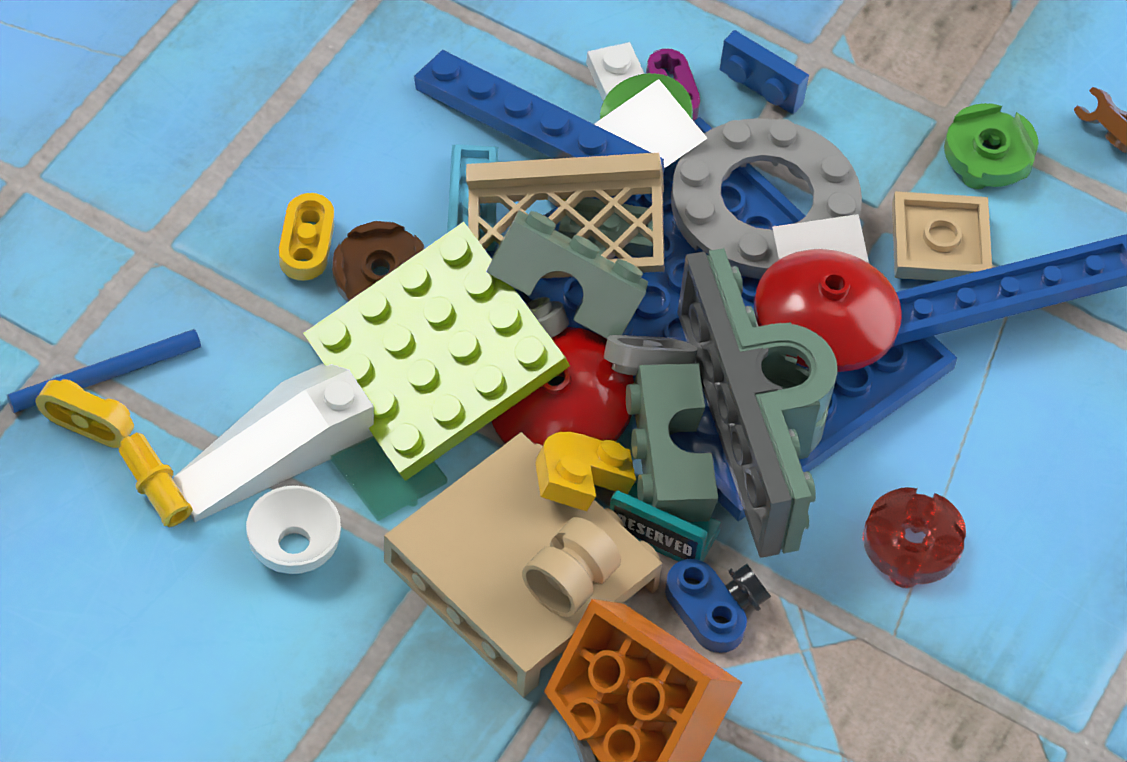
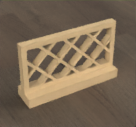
(573, 181)

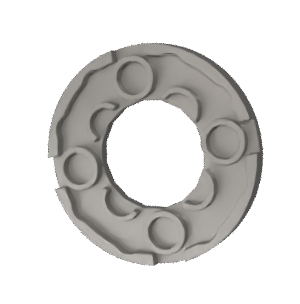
(699, 177)

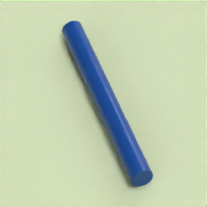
(112, 367)

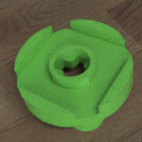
(986, 166)

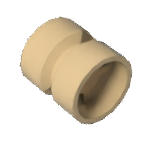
(565, 572)

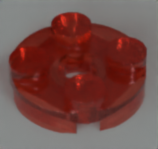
(908, 561)

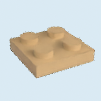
(940, 235)

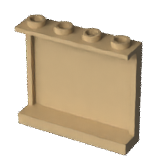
(470, 552)

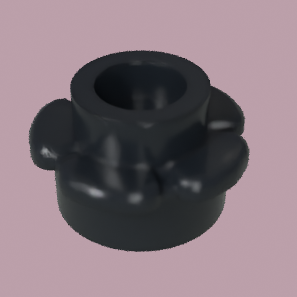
(747, 588)

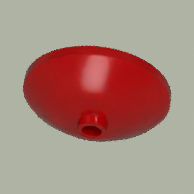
(835, 298)
(586, 402)

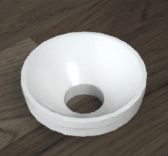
(289, 512)

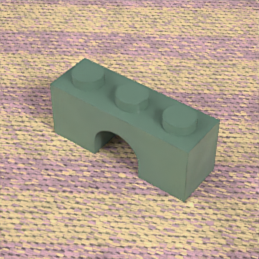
(535, 248)
(668, 402)

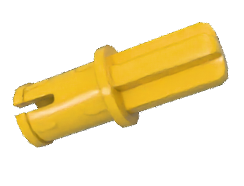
(154, 480)

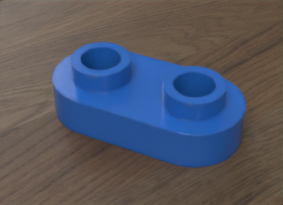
(703, 602)

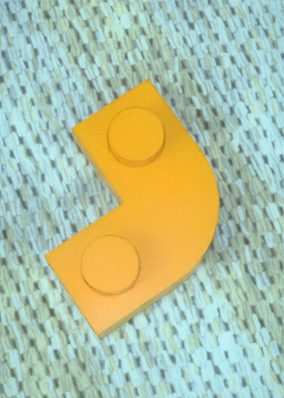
(575, 463)

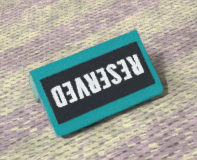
(662, 530)

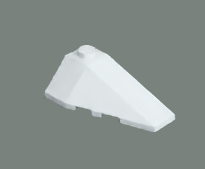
(279, 438)

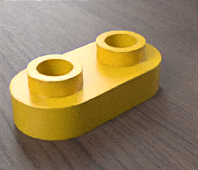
(304, 240)
(85, 413)

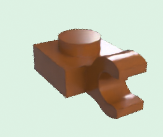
(1109, 116)

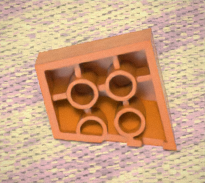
(638, 689)

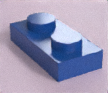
(763, 72)

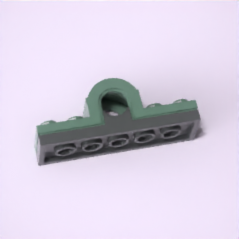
(758, 397)

